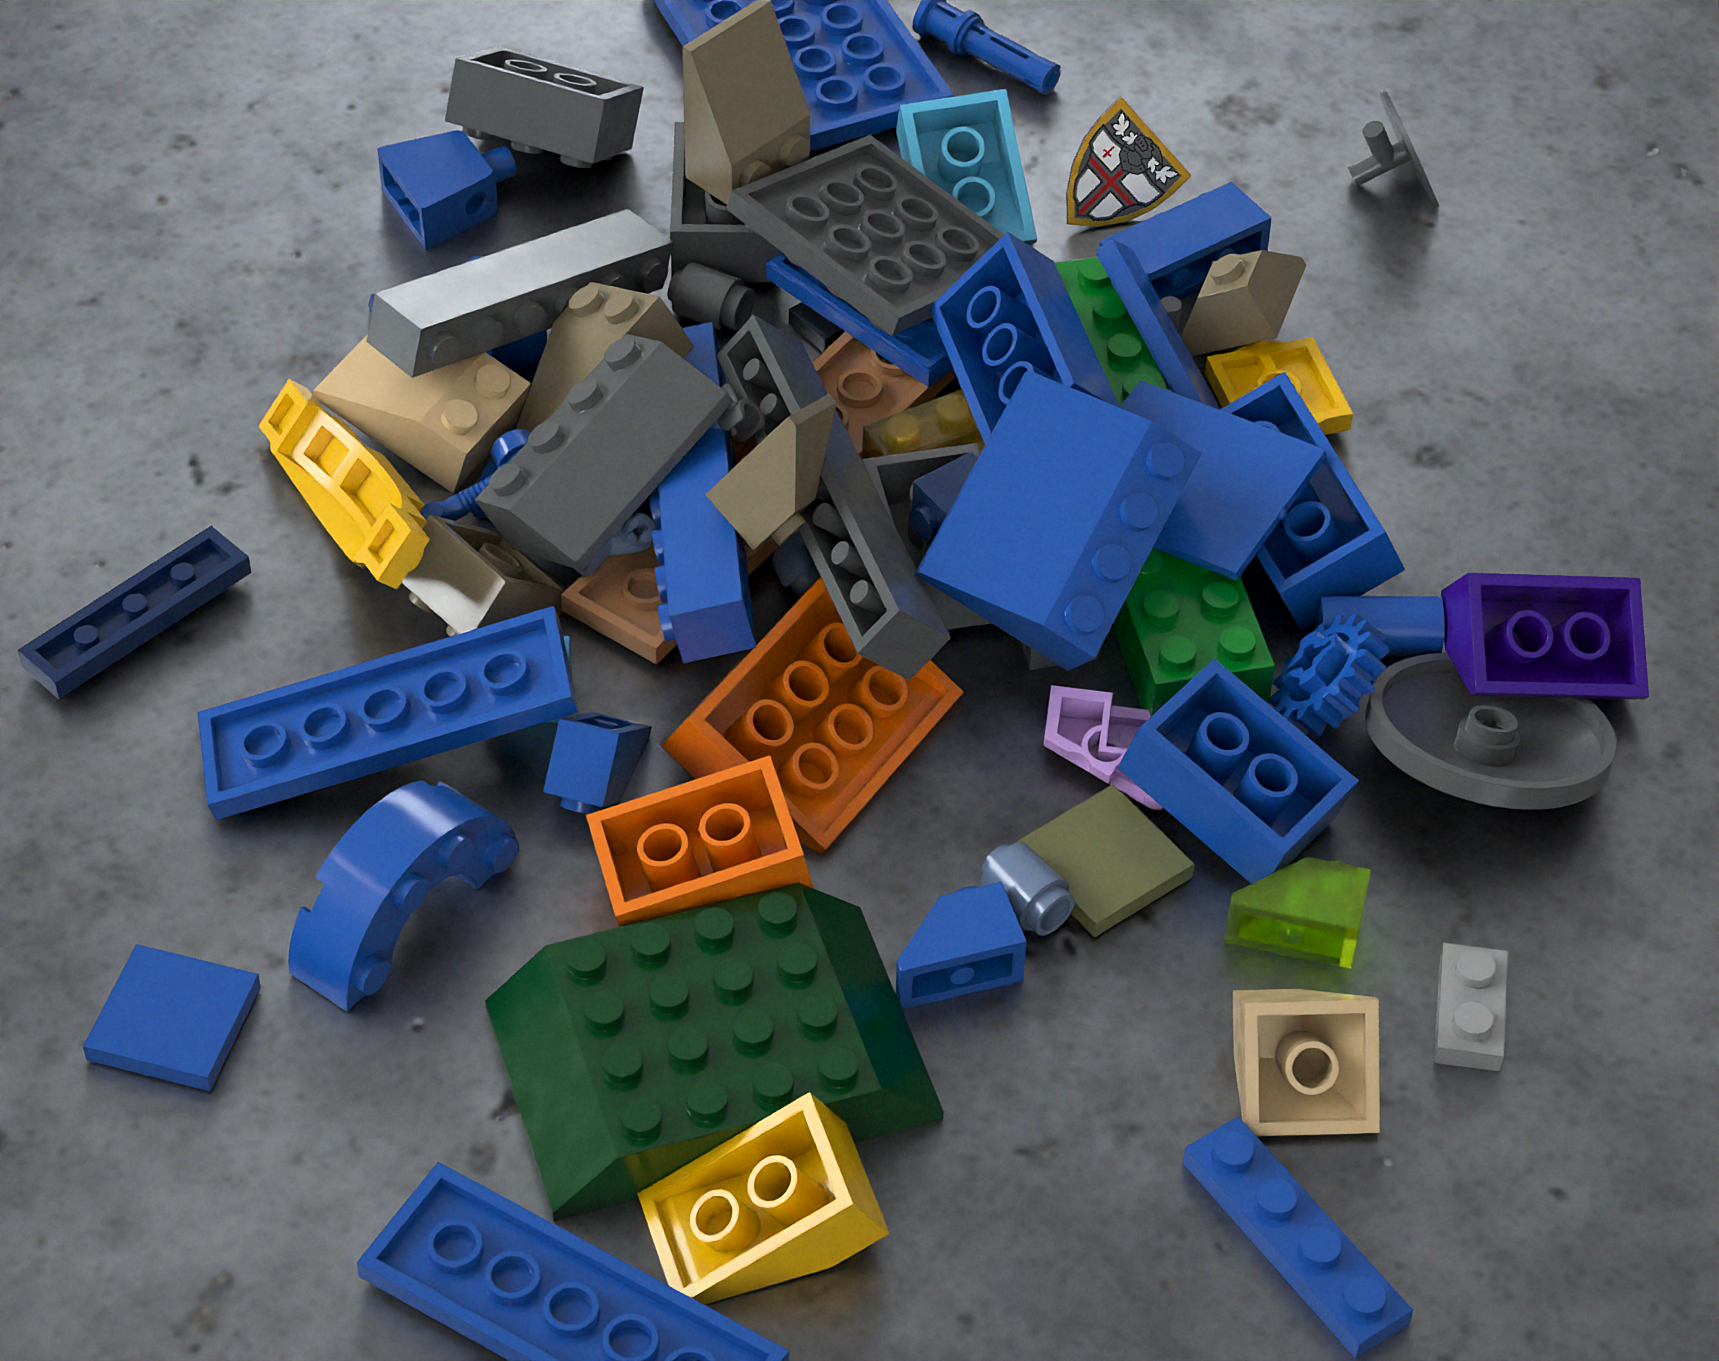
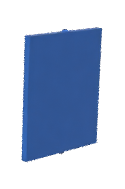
(1238, 485)

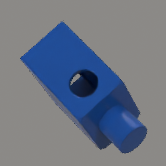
(443, 183)

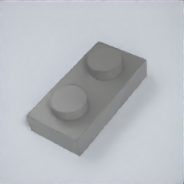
(1471, 1007)

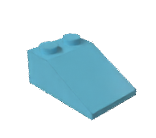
(972, 154)

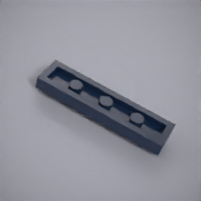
(134, 612)

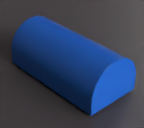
(1409, 622)

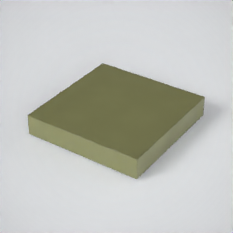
(1110, 858)

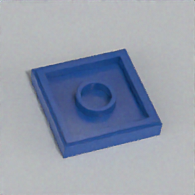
(172, 1017)

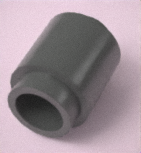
(710, 296)

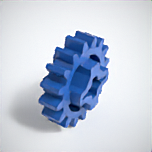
(1330, 674)

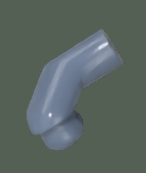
(629, 539)
(793, 565)

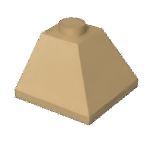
(1307, 1061)

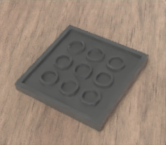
(868, 230)

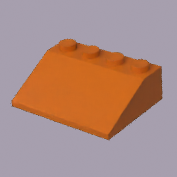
(820, 714)

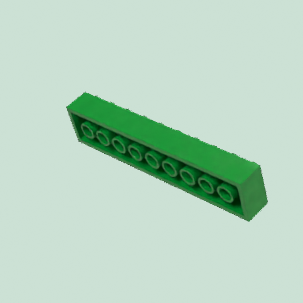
(1176, 610)

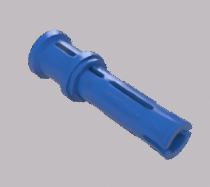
(968, 35)

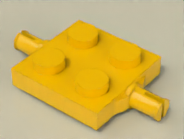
(1257, 363)

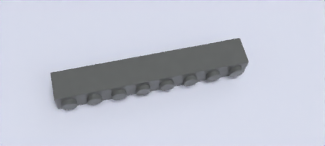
(847, 523)

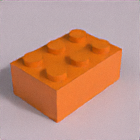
(698, 844)

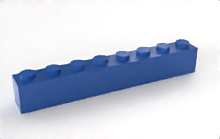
(697, 549)

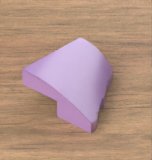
(1095, 735)

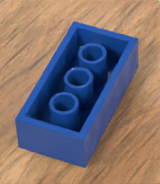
(1011, 319)
(1330, 533)

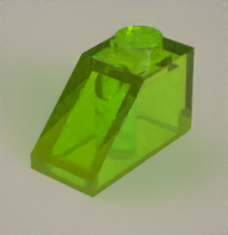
(1302, 911)

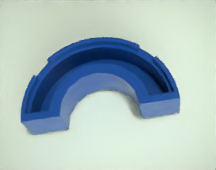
(382, 876)

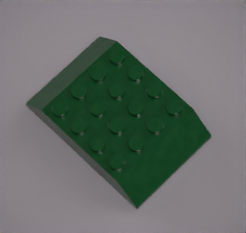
(694, 1028)

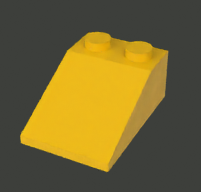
(764, 1206)

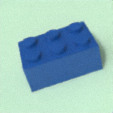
(1237, 773)

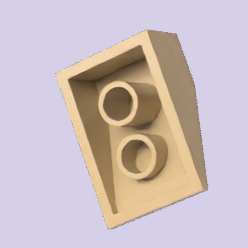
(432, 421)

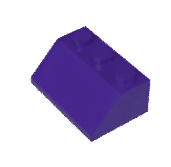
(1547, 635)

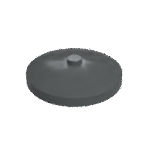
(1488, 746)

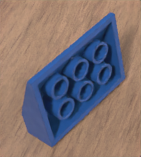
(1058, 518)

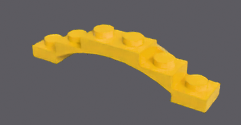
(347, 485)

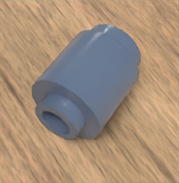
(1033, 887)

